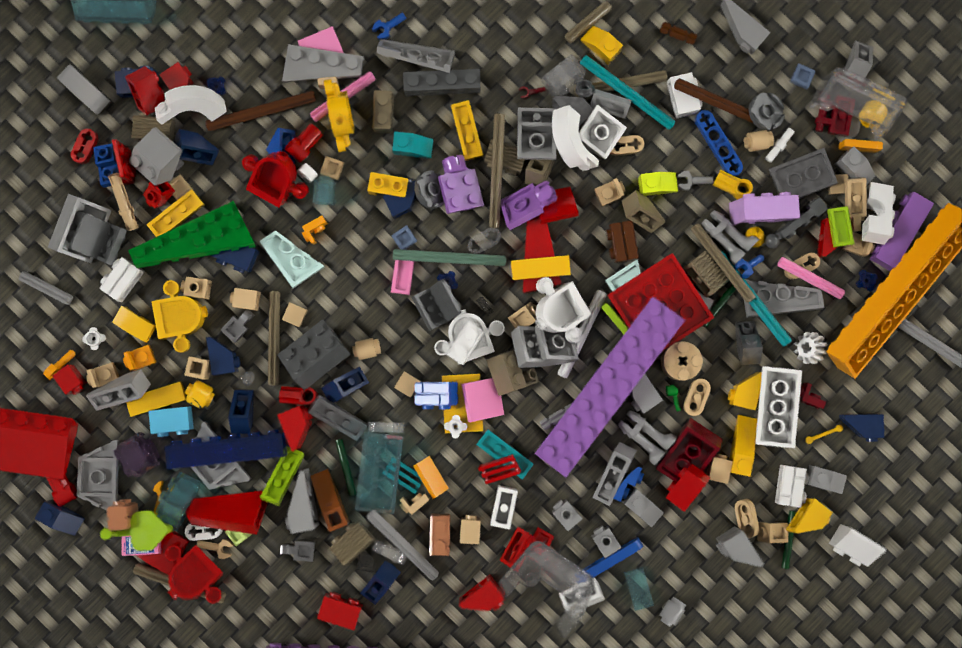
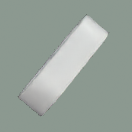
(307, 173)
(201, 535)

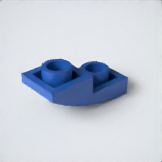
(106, 163)
(632, 479)

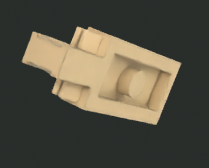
(856, 201)

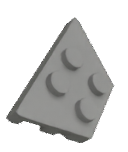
(218, 474)
(99, 476)

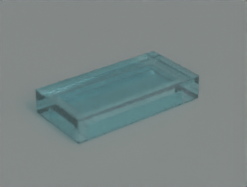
(638, 589)

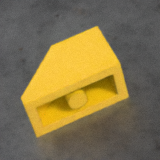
(602, 44)
(746, 392)
(810, 517)

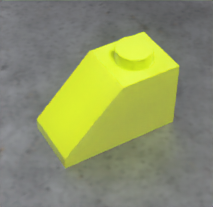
(657, 183)

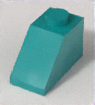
(412, 145)

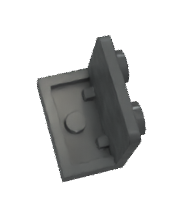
(98, 239)
(437, 305)

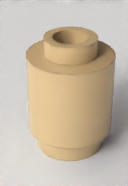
(759, 140)
(366, 348)

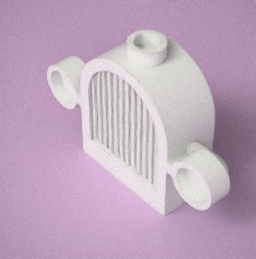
(561, 309)
(484, 344)

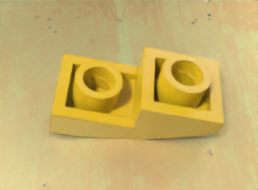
(134, 324)

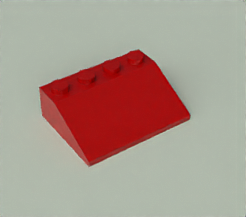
(36, 443)

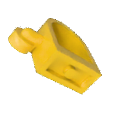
(339, 114)
(177, 316)

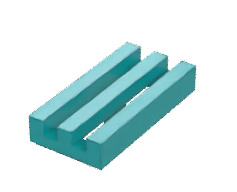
(404, 484)

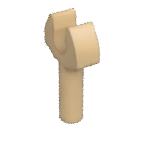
(217, 547)

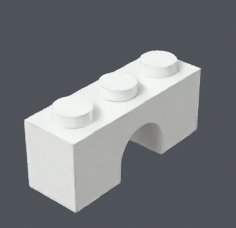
(879, 228)

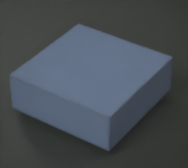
(802, 76)
(404, 238)

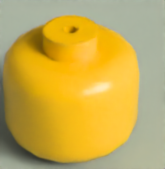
(759, 233)

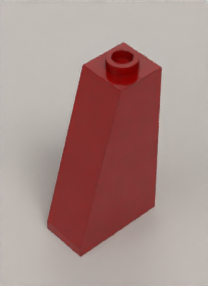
(537, 245)
(228, 512)

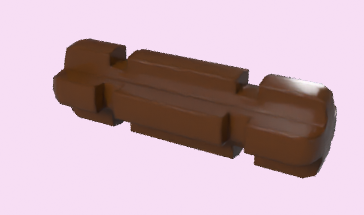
(678, 33)

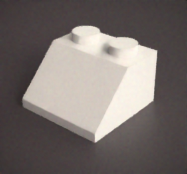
(856, 546)

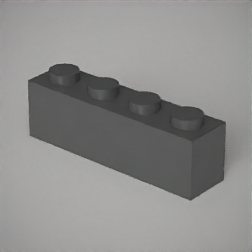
(441, 83)

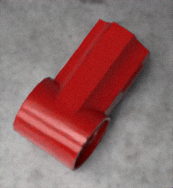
(300, 146)
(296, 395)
(63, 491)

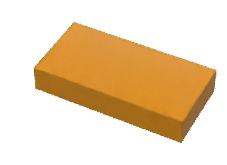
(861, 145)
(431, 477)

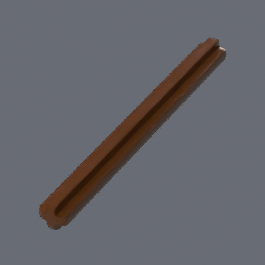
(261, 110)

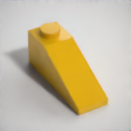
(743, 445)

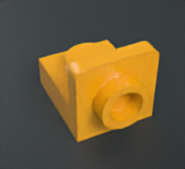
(316, 226)
(139, 358)

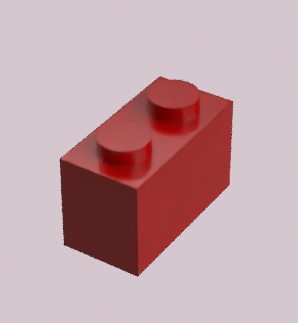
(145, 89)
(687, 487)
(340, 610)

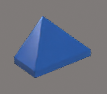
(280, 140)

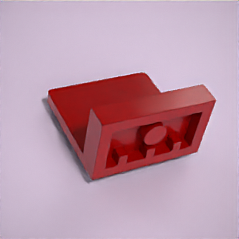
(123, 156)

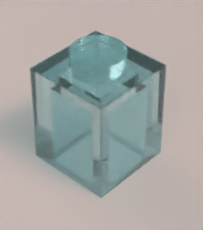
(324, 191)

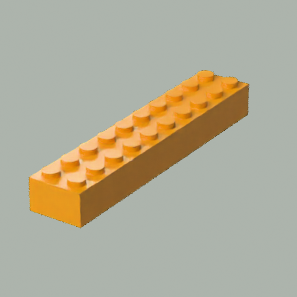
(898, 293)

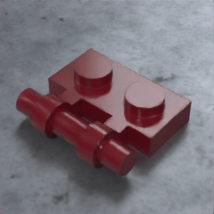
(838, 124)

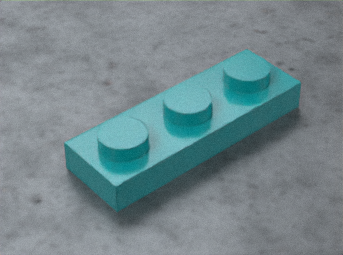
(498, 449)

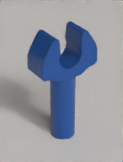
(387, 26)
(747, 266)

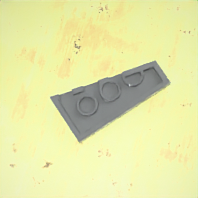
(422, 55)
(312, 63)
(785, 299)

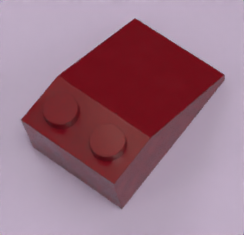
(693, 445)

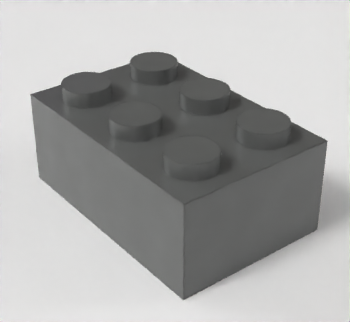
(313, 354)

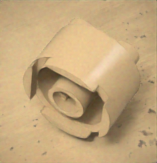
(692, 359)

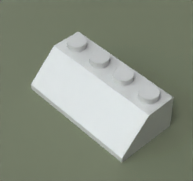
(778, 407)

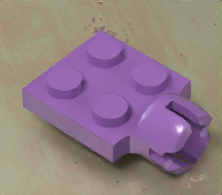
(459, 186)
(527, 203)

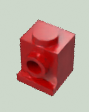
(157, 198)

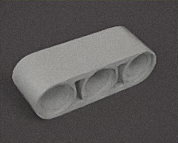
(83, 89)

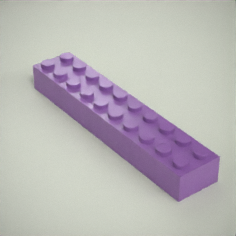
(609, 387)

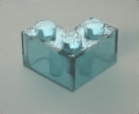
(177, 499)

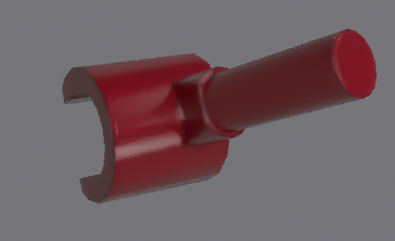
(531, 91)

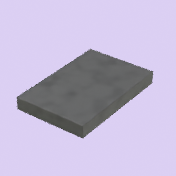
(804, 174)

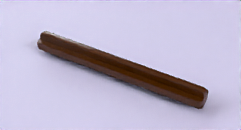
(712, 99)

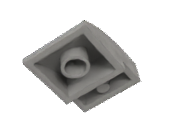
(535, 134)
(541, 348)

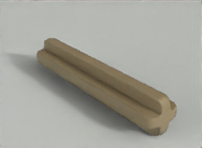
(588, 22)

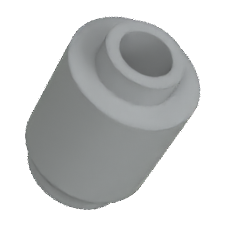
(672, 612)

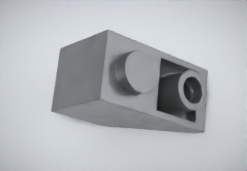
(577, 103)
(748, 343)

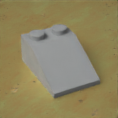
(302, 509)

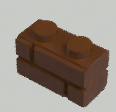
(622, 241)

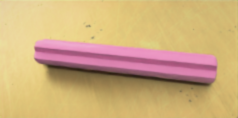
(352, 90)
(811, 278)

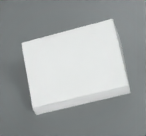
(601, 132)

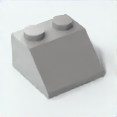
(156, 157)
(738, 547)

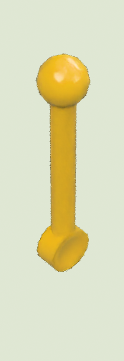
(809, 440)

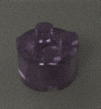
(137, 455)

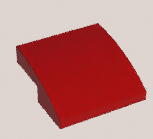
(562, 208)
(159, 560)

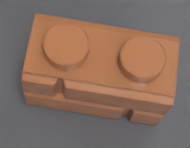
(120, 514)
(440, 534)

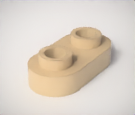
(698, 398)
(747, 517)

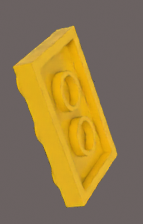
(460, 408)

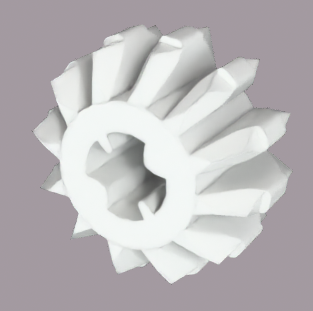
(815, 353)

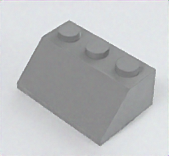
(68, 223)

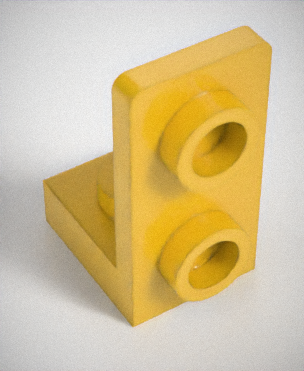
(387, 185)

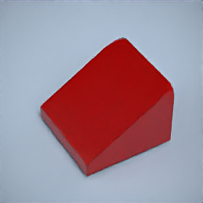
(542, 536)

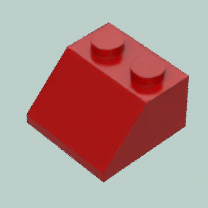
(296, 425)
(483, 596)

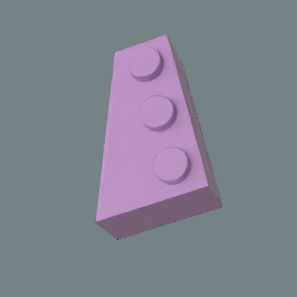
(764, 208)

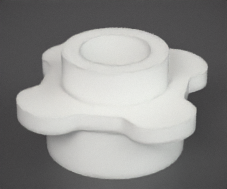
(93, 332)
(455, 431)

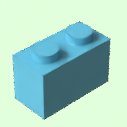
(171, 420)

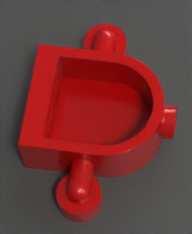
(274, 178)
(192, 575)

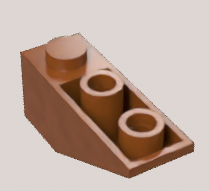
(329, 500)

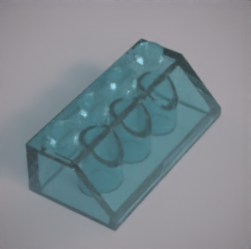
(114, 10)
(378, 472)

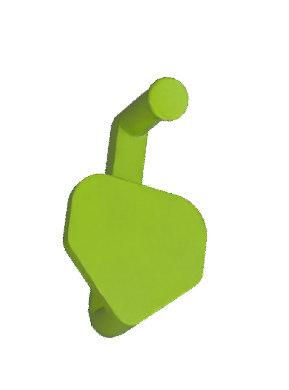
(145, 531)

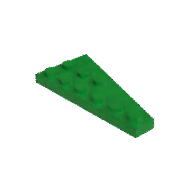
(200, 237)

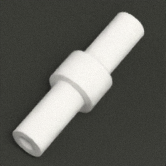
(779, 145)

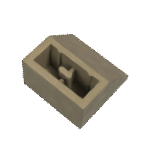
(507, 375)

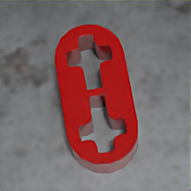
(80, 146)

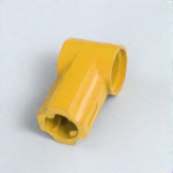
(731, 183)

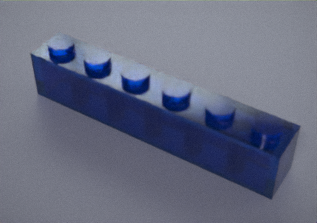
(225, 450)

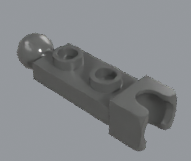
(812, 210)

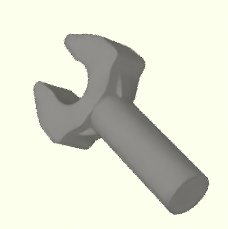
(693, 180)

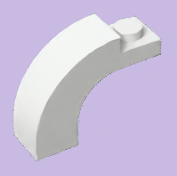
(190, 99)
(568, 141)

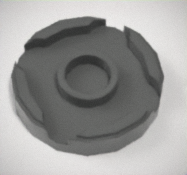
(766, 111)
(428, 190)

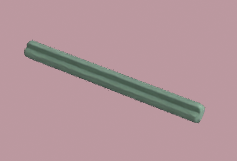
(449, 257)

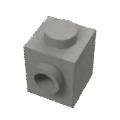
(566, 514)
(605, 541)

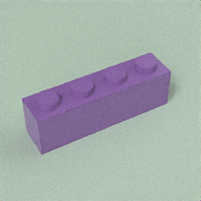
(906, 225)

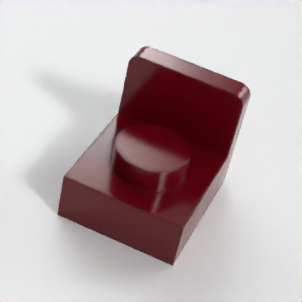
(813, 399)

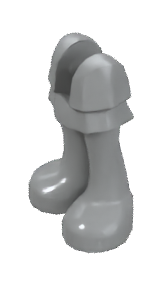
(744, 242)
(654, 452)

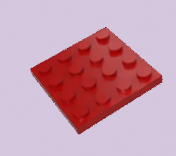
(671, 287)

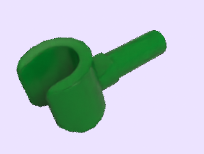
(671, 390)

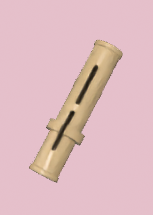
(124, 205)

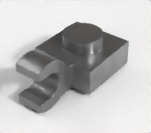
(235, 327)
(302, 550)

